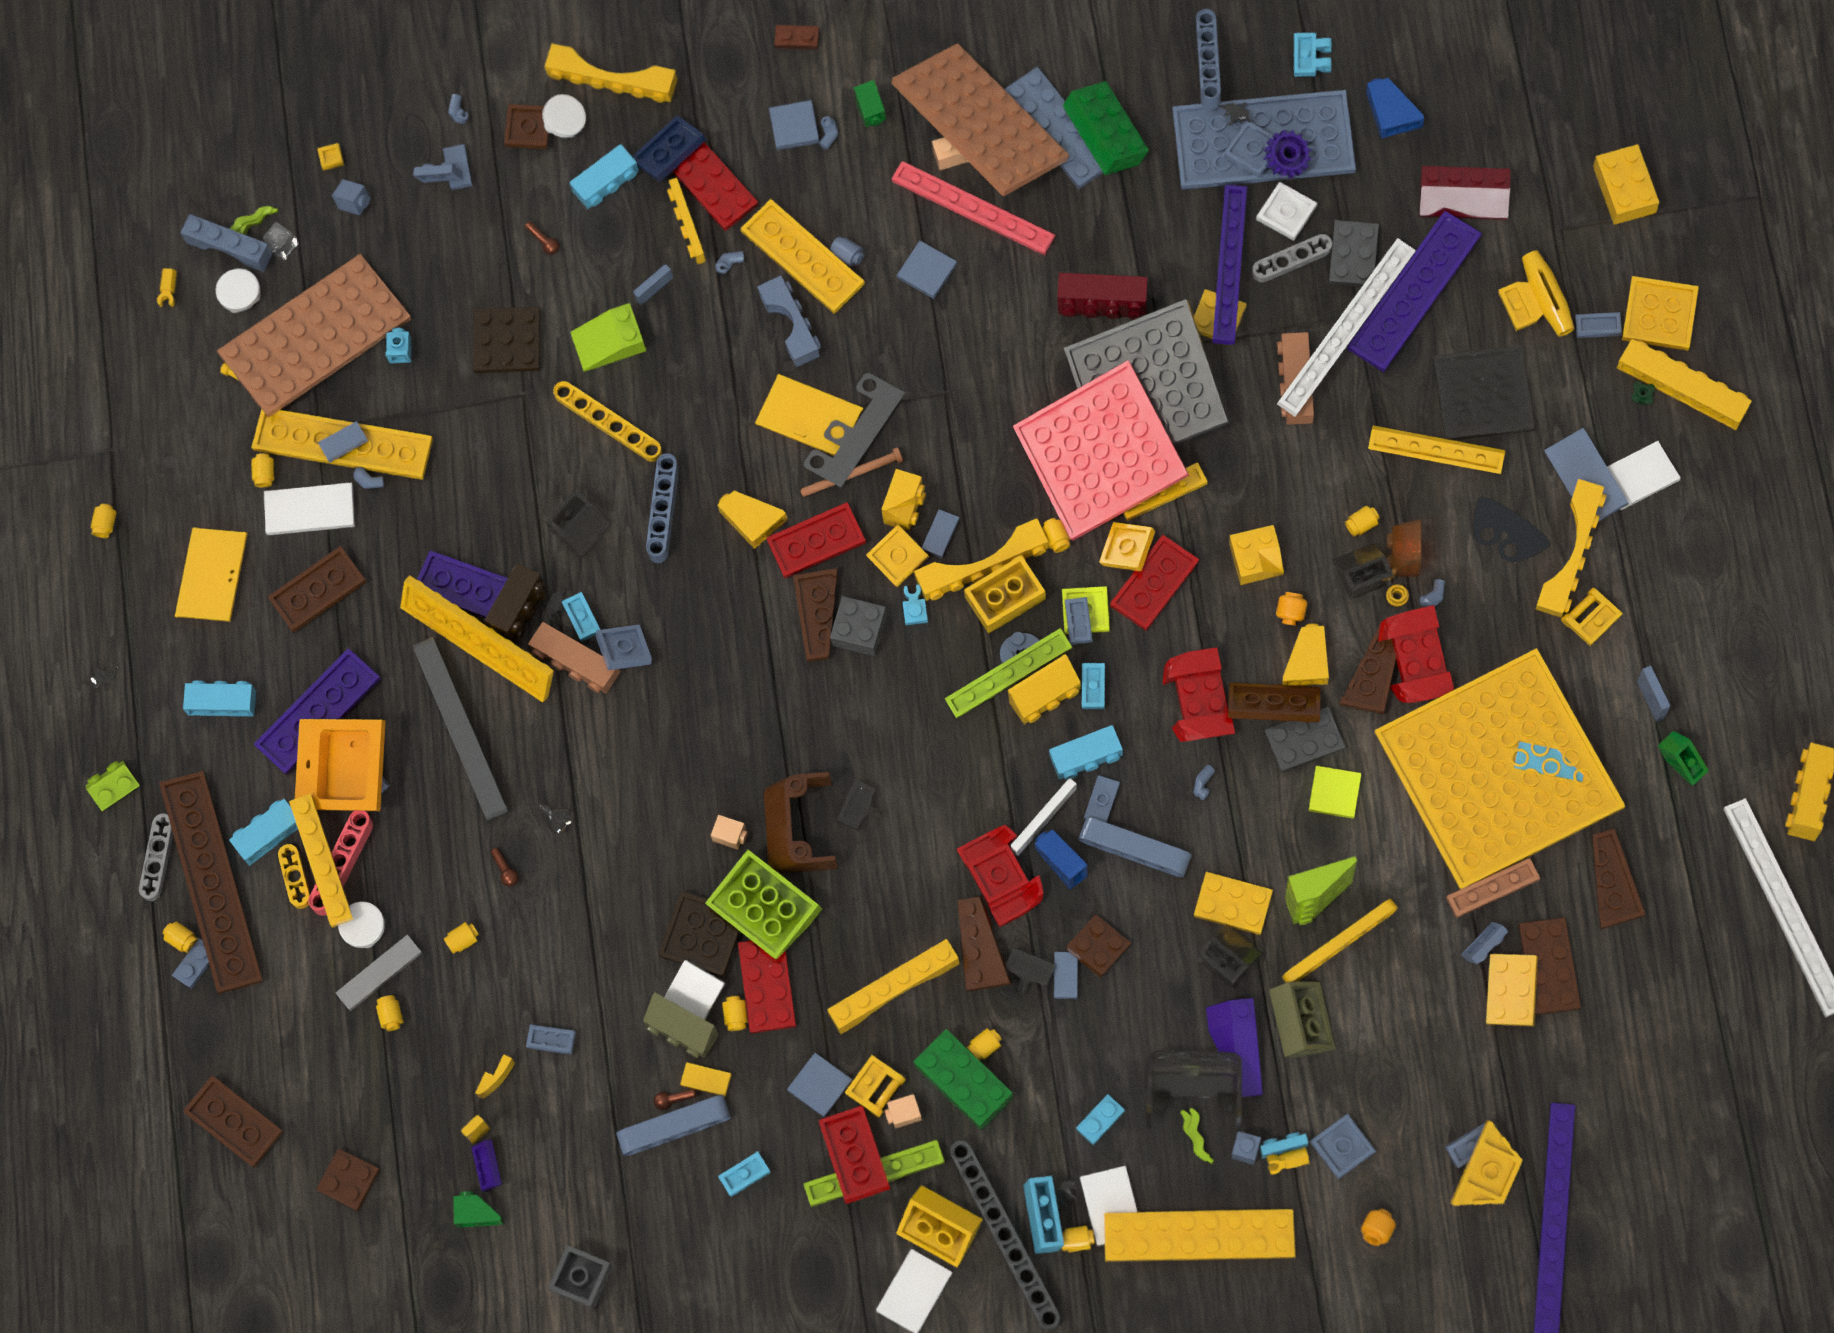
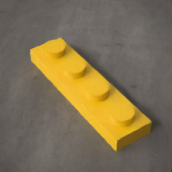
(688, 230)
(1194, 481)

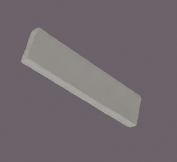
(378, 973)

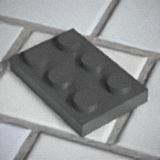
(1353, 253)
(1303, 742)

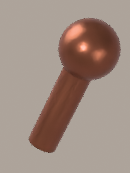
(549, 245)
(509, 876)
(663, 1100)

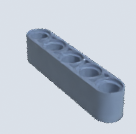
(1208, 68)
(665, 517)
(1134, 847)
(673, 1125)

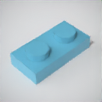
(581, 616)
(1093, 685)
(1100, 1119)
(1292, 1142)
(744, 1174)

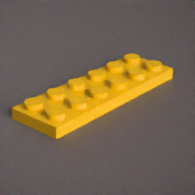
(802, 256)

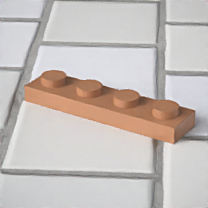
(1493, 888)

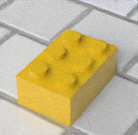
(1626, 184)
(1005, 594)

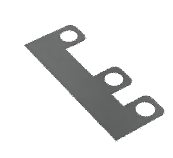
(857, 439)

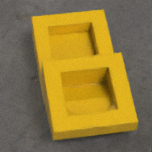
(491, 1082)

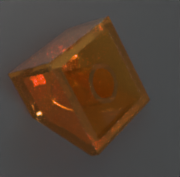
(1405, 549)

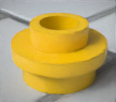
(1400, 590)

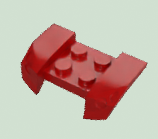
(1417, 655)
(1199, 695)
(1000, 875)

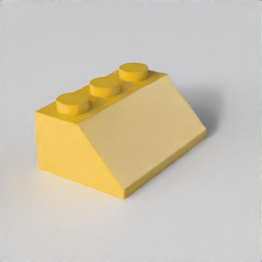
(1044, 690)
(939, 1226)

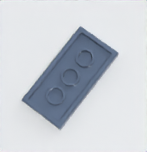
(1579, 459)

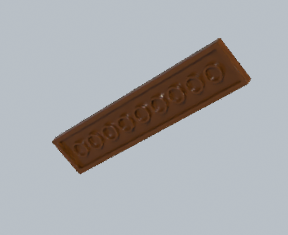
(210, 882)

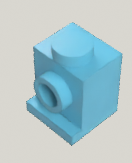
(398, 353)

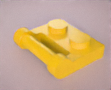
(1597, 621)
(869, 1080)

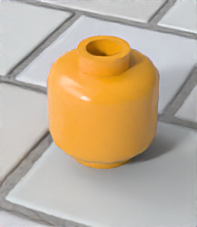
(1291, 608)
(1378, 1227)

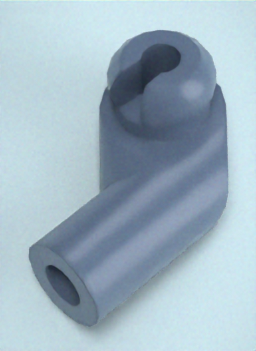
(455, 111)
(830, 130)
(727, 260)
(365, 480)
(1434, 597)
(1200, 782)

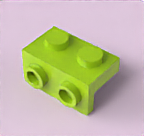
(111, 785)

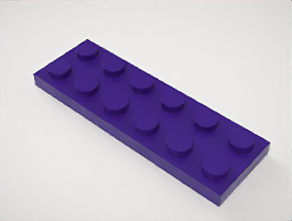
(327, 698)

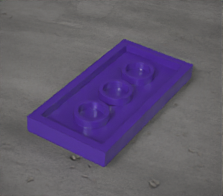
(461, 583)

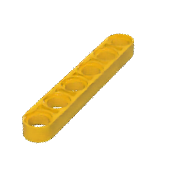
(609, 418)
(1340, 942)

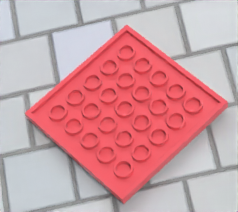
(1100, 450)

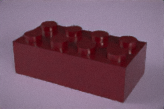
(1102, 295)

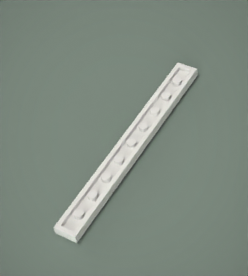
(1346, 327)
(1783, 903)

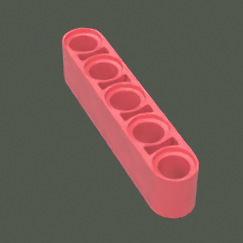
(350, 853)

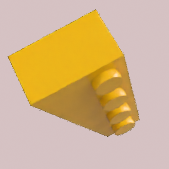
(1811, 793)

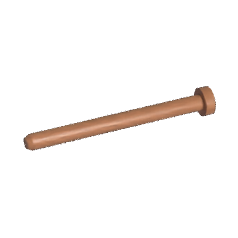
(895, 456)

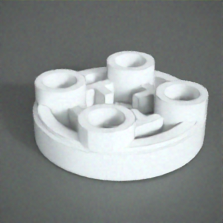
(564, 116)
(238, 290)
(366, 926)

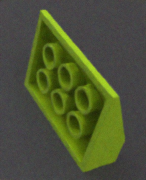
(1315, 889)
(763, 905)

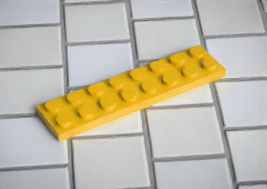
(385, 452)
(476, 639)
(1199, 1235)

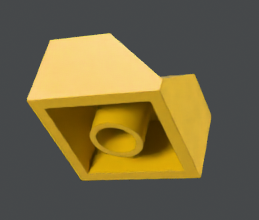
(903, 499)
(1256, 554)

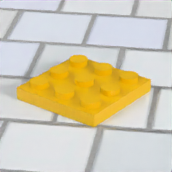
(1660, 313)

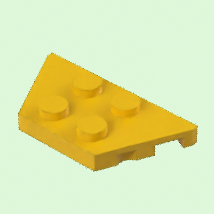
(1488, 1170)

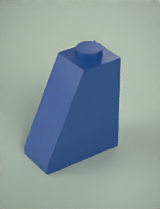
(1392, 109)
(1061, 858)

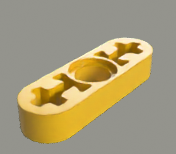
(296, 858)

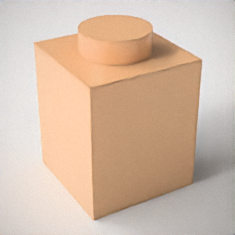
(729, 832)
(903, 1111)

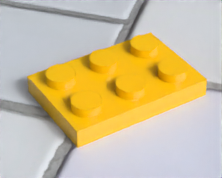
(1233, 903)
(1512, 990)

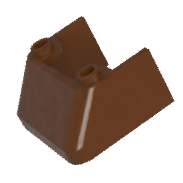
(783, 853)

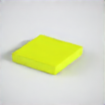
(1097, 606)
(1334, 792)

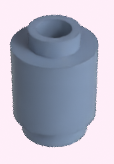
(847, 251)

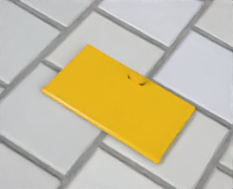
(806, 412)
(207, 579)

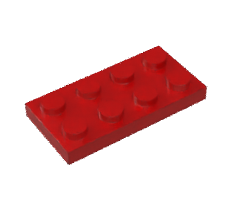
(715, 187)
(816, 540)
(1153, 587)
(766, 989)
(854, 1154)

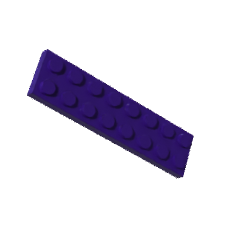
(1414, 291)

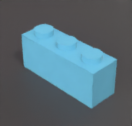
(604, 177)
(219, 699)
(1086, 753)
(1550, 767)
(265, 832)
(1043, 1215)

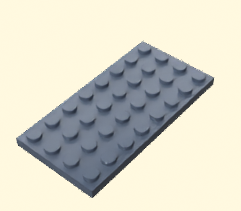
(1206, 134)

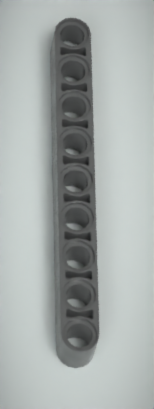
(460, 728)
(1006, 1247)

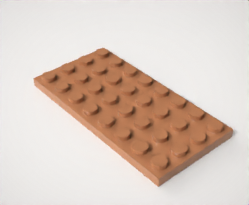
(980, 119)
(314, 335)

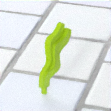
(243, 223)
(1190, 1128)

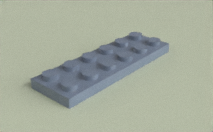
(1045, 106)

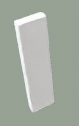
(1043, 817)

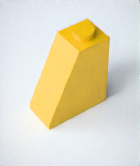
(751, 517)
(1308, 659)

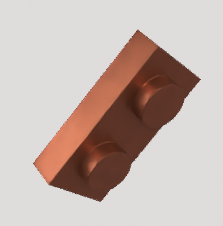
(796, 37)

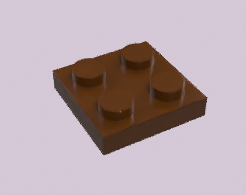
(525, 127)
(1098, 946)
(348, 1179)

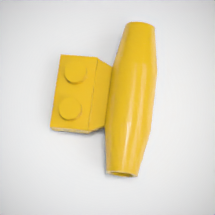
(1537, 297)

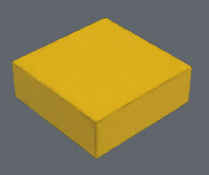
(330, 156)

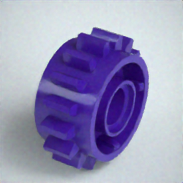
(1295, 146)

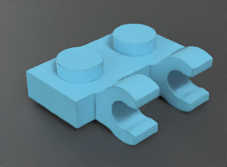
(1305, 54)

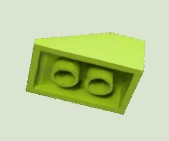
(608, 338)

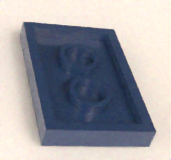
(668, 148)

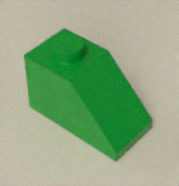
(869, 104)
(1683, 757)
(473, 1211)

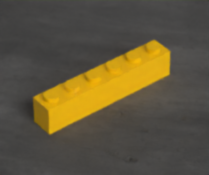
(1684, 383)

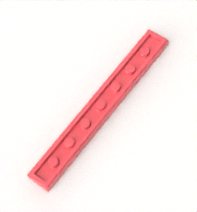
(973, 208)

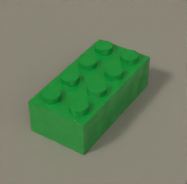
(1105, 128)
(963, 1079)

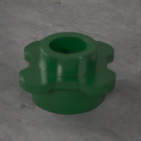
(1646, 399)

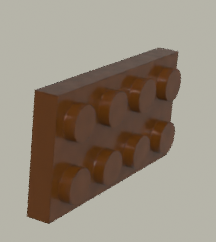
(317, 589)
(1274, 702)
(1555, 970)
(233, 1121)

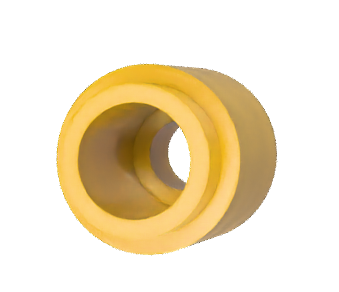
(262, 470)
(103, 521)
(1362, 521)
(1056, 535)
(179, 937)
(461, 937)
(389, 1013)
(734, 1013)
(984, 1044)
(1077, 1239)

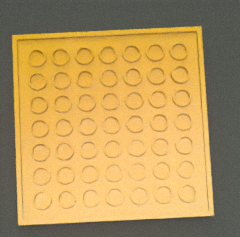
(1462, 775)

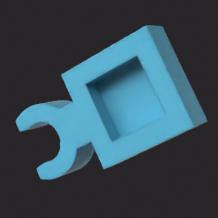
(914, 609)

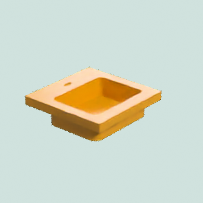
(341, 763)

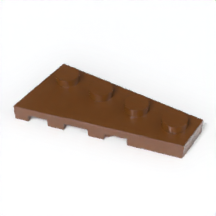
(816, 609)
(1373, 678)
(1614, 884)
(981, 956)

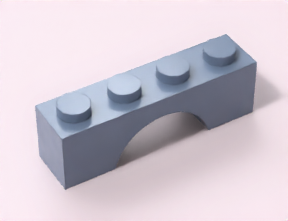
(242, 247)
(778, 299)

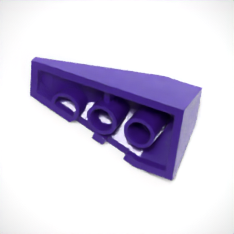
(1234, 1031)

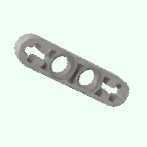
(1293, 261)
(156, 857)

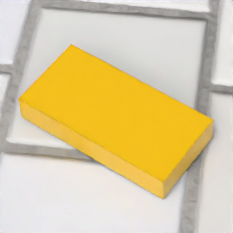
(705, 1079)
(475, 1129)

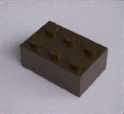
(516, 603)

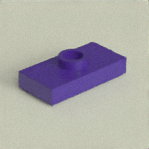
(486, 1165)

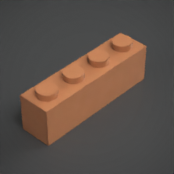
(1295, 354)
(573, 657)

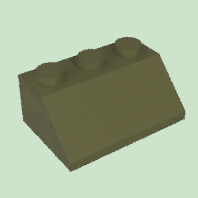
(1302, 1018)
(680, 1026)

